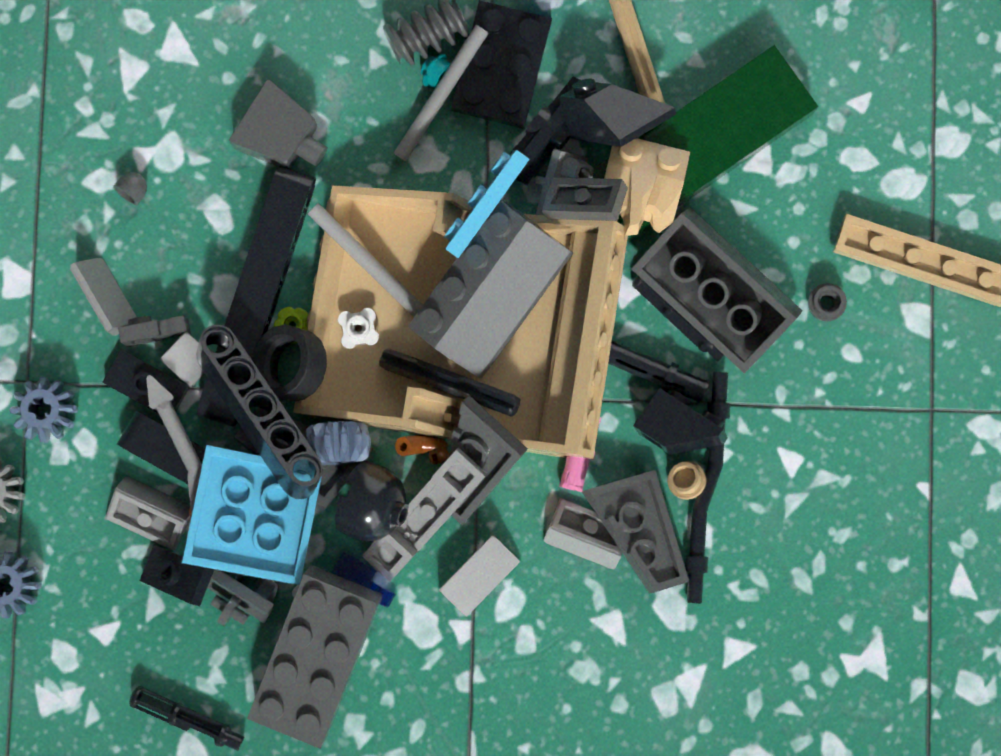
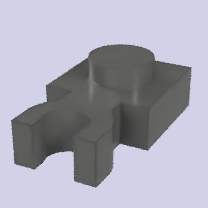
(144, 330)

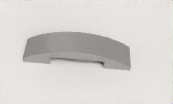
(426, 514)

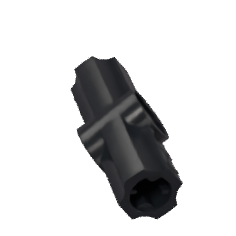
(543, 134)

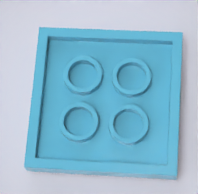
(247, 520)

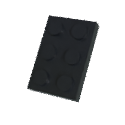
(505, 67)

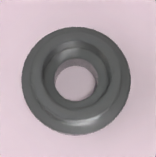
(837, 296)

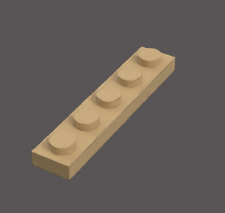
(919, 259)

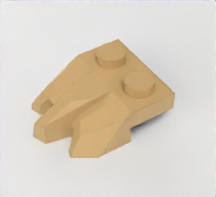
(653, 182)

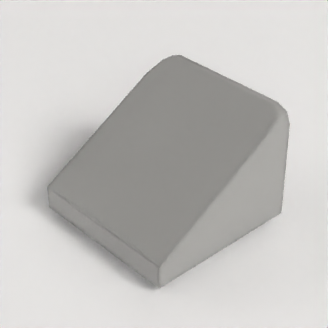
(182, 359)

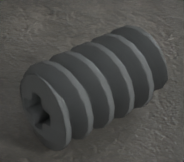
(426, 30)

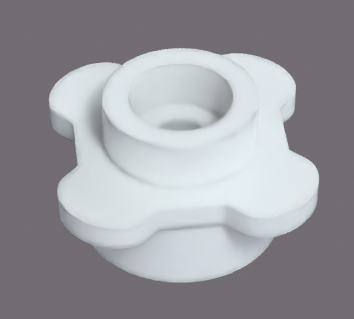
(365, 336)

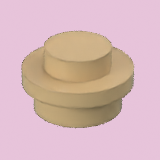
(686, 480)

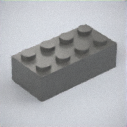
(315, 656)

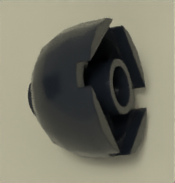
(372, 504)

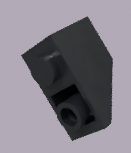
(677, 427)

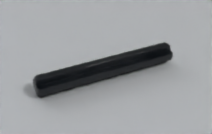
(449, 382)

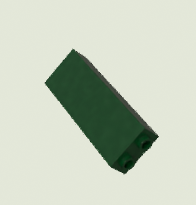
(732, 122)

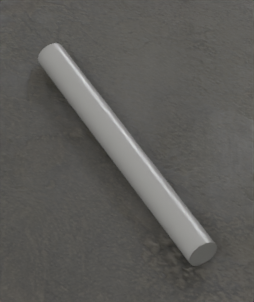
(441, 92)
(365, 259)

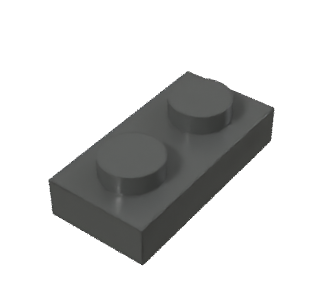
(584, 199)

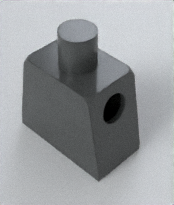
(277, 130)

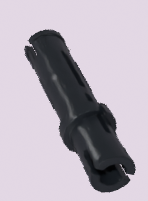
(658, 372)

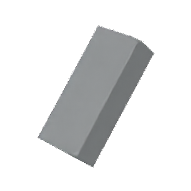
(103, 294)
(148, 512)
(582, 534)
(479, 575)

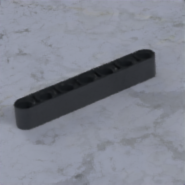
(263, 274)

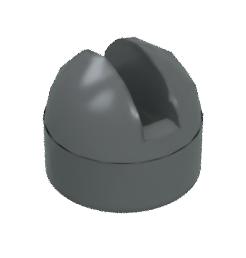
(131, 187)

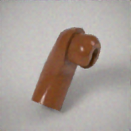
(423, 444)

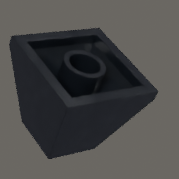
(610, 113)

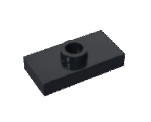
(129, 377)
(168, 573)

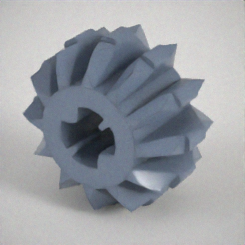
(36, 423)
(339, 442)
(20, 581)

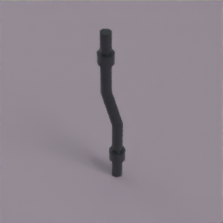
(696, 562)

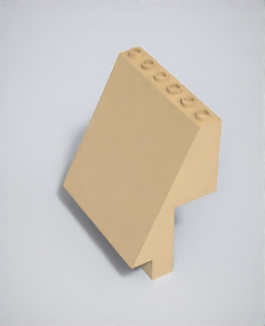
(550, 362)

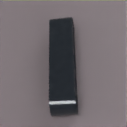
(258, 394)
(153, 444)

